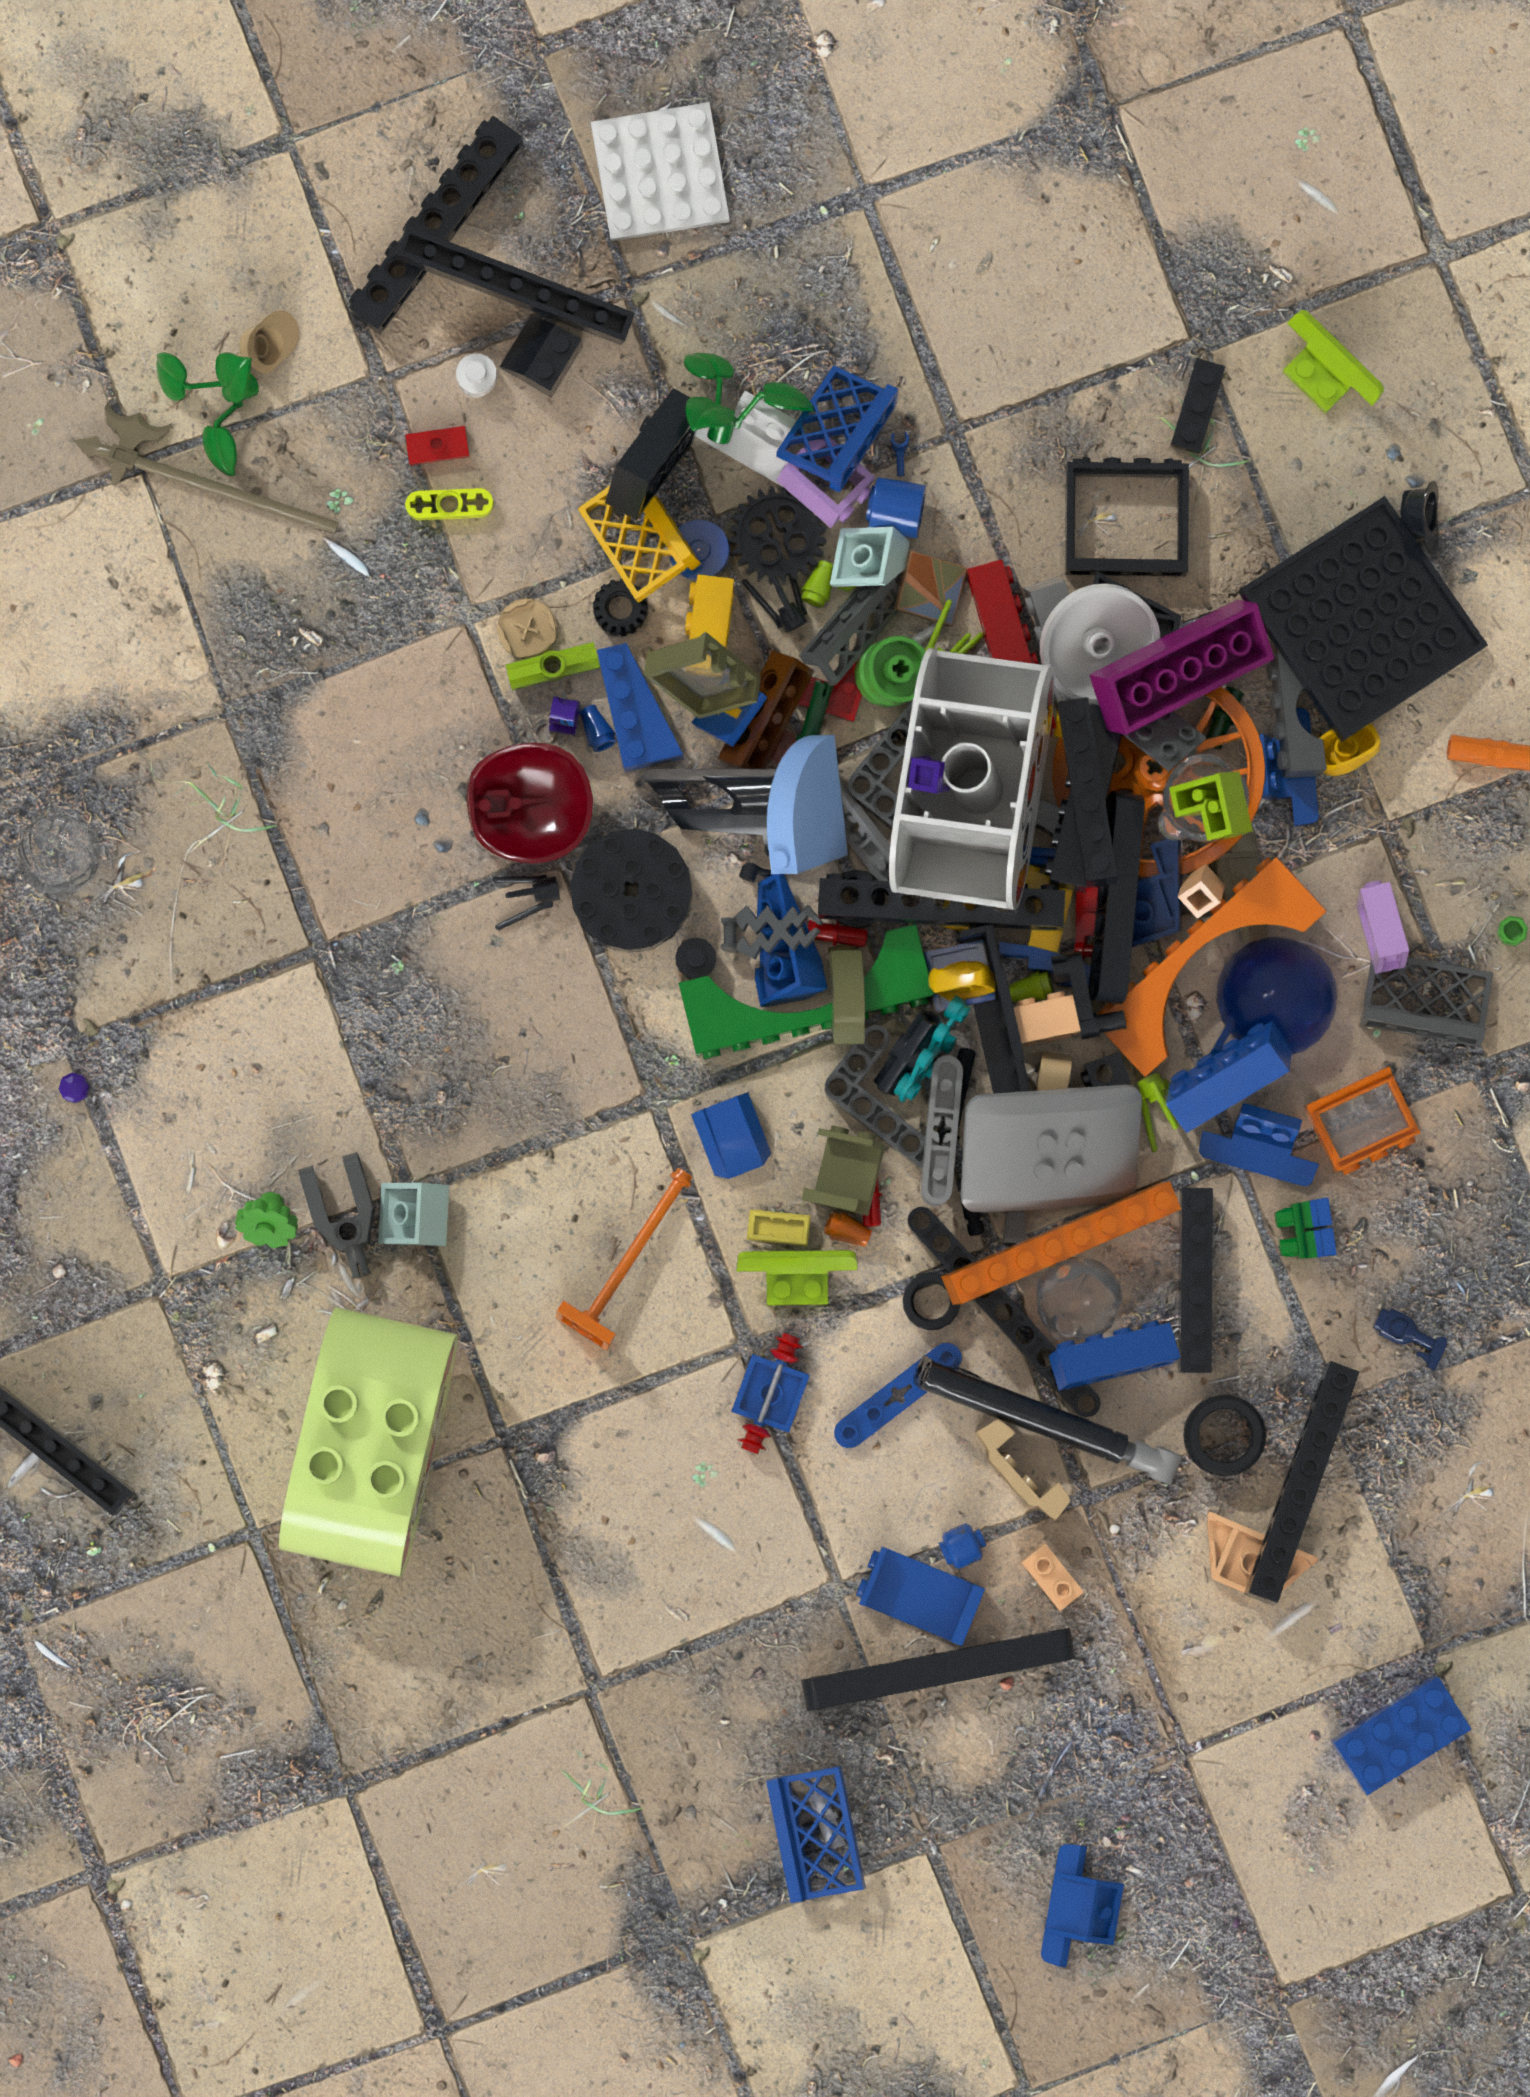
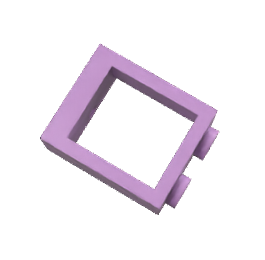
(818, 501)
(1382, 927)

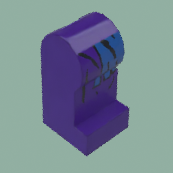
(564, 716)

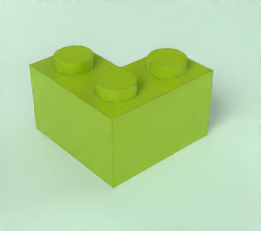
(1218, 800)

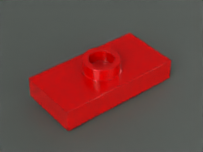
(437, 445)

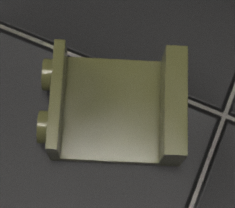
(847, 1171)

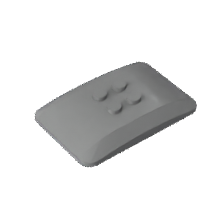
(1050, 1148)

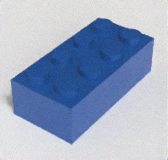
(1228, 1076)
(1400, 1735)

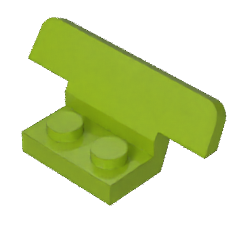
(1326, 367)
(797, 1275)

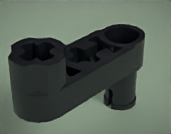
(1071, 968)

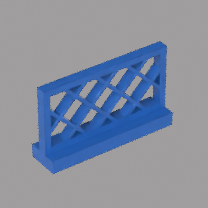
(862, 432)
(791, 1841)

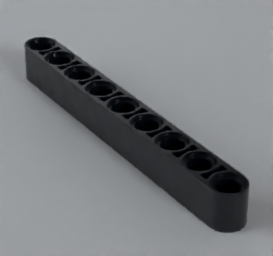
(989, 1305)
(938, 1669)

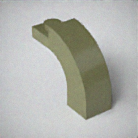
(847, 994)

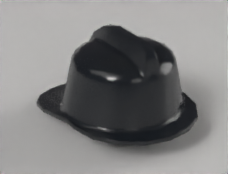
(1420, 514)

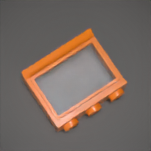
(1362, 1121)

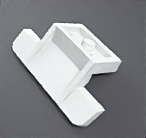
(757, 437)

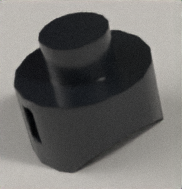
(695, 958)

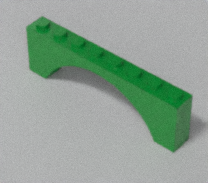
(725, 1023)

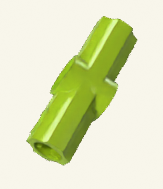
(532, 671)

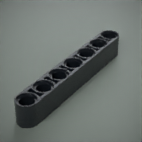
(1117, 901)

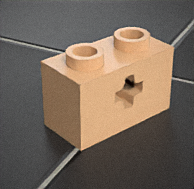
(1052, 1577)

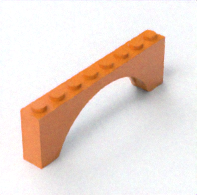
(1269, 898)

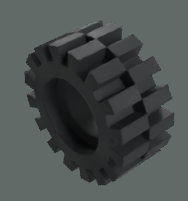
(612, 624)

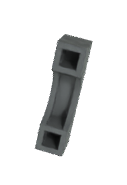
(1299, 751)

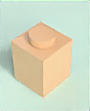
(1201, 891)

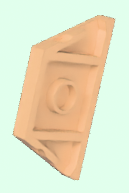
(1235, 1550)

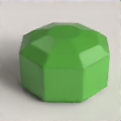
(1512, 931)

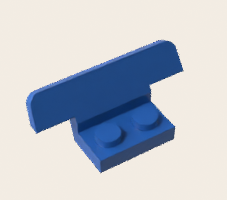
(1299, 789)
(1261, 1144)
(1078, 1907)

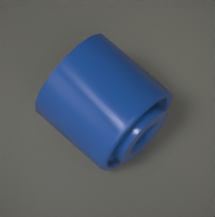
(896, 505)

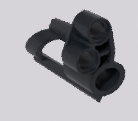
(745, 786)

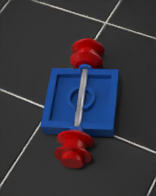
(770, 1393)

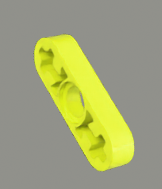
(441, 494)

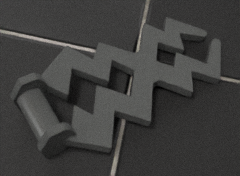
(780, 927)

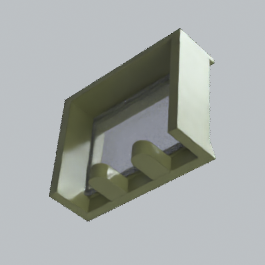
(703, 676)

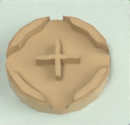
(527, 628)

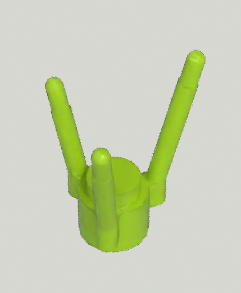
(958, 648)
(1154, 1090)

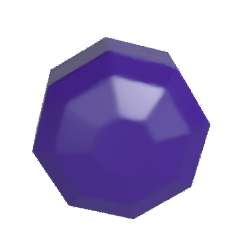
(74, 1087)

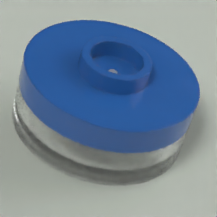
(709, 546)

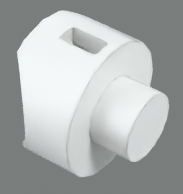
(476, 375)

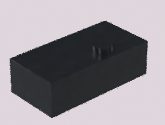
(651, 456)

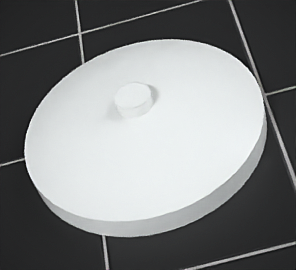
(1093, 631)

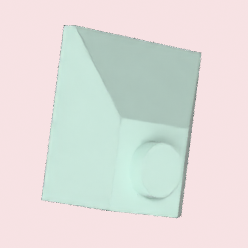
(869, 556)

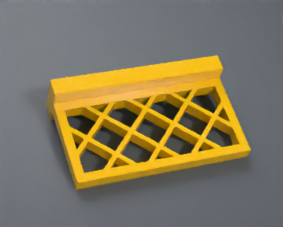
(662, 525)

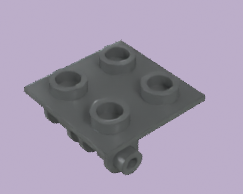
(1167, 740)

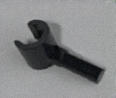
(750, 870)

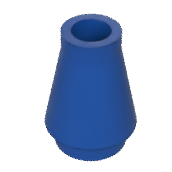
(597, 730)

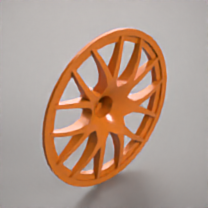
(1136, 777)

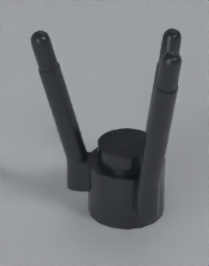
(790, 615)
(544, 890)

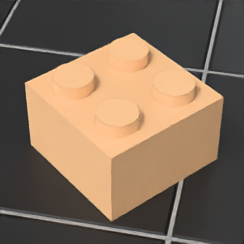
(1046, 1019)

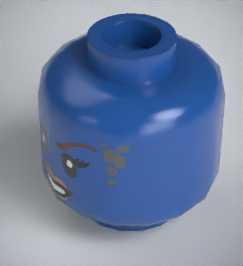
(962, 1546)

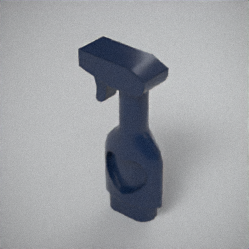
(1403, 1330)

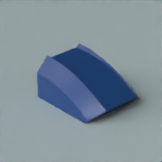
(732, 1136)

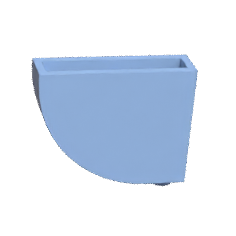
(806, 808)

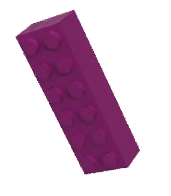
(1181, 666)

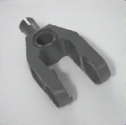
(362, 1221)

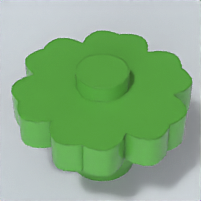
(267, 1221)

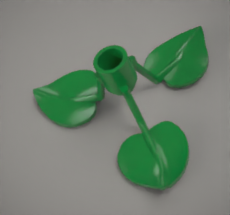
(236, 385)
(705, 413)

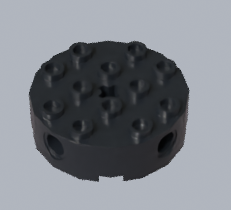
(631, 859)

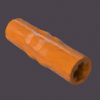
(1489, 752)

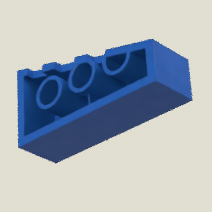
(637, 719)

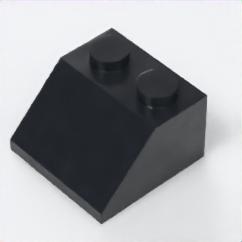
(542, 355)

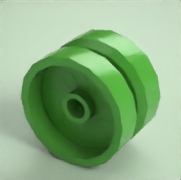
(889, 671)

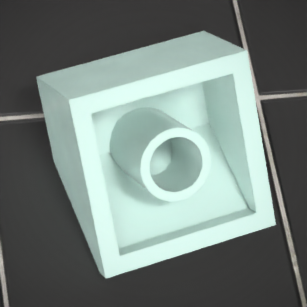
(413, 1214)

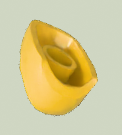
(1351, 753)
(962, 979)

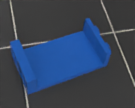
(920, 1595)

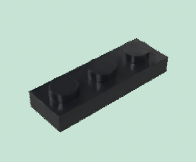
(1197, 406)

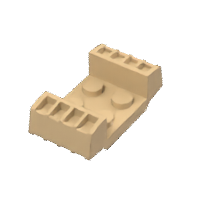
(1050, 1502)

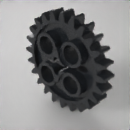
(752, 545)

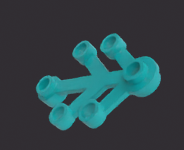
(941, 1041)

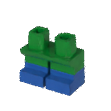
(1307, 1243)

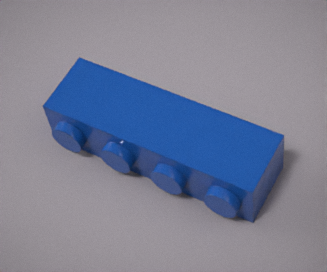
(1113, 1356)

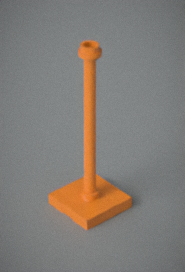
(588, 1322)

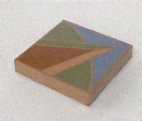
(927, 587)

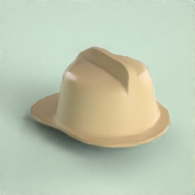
(270, 341)

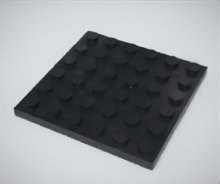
(1363, 618)

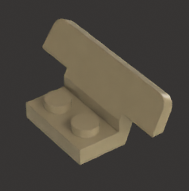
(1232, 870)

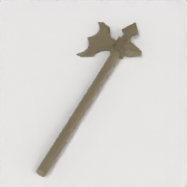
(123, 457)

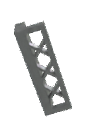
(845, 622)

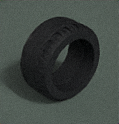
(1256, 1426)

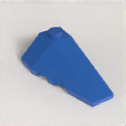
(785, 973)

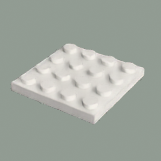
(660, 171)

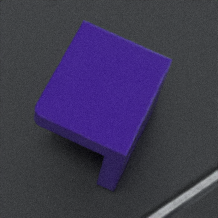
(927, 775)

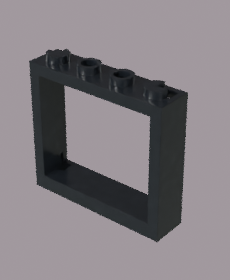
(1128, 567)

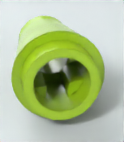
(818, 587)
(1033, 986)

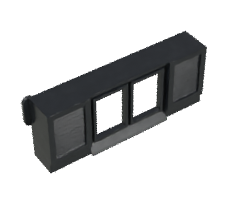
(998, 1021)

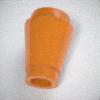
(846, 1229)

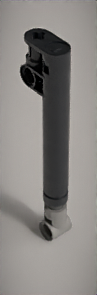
(976, 1393)

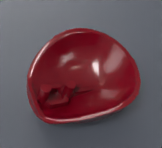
(529, 802)

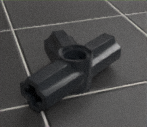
(906, 1051)

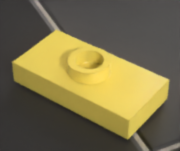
(778, 1227)

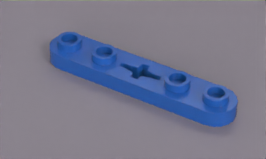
(874, 1414)

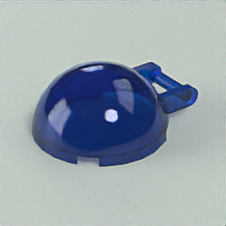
(1280, 984)

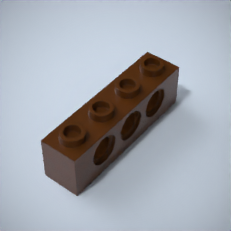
(783, 683)

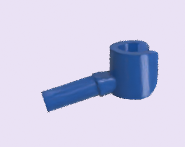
(900, 453)

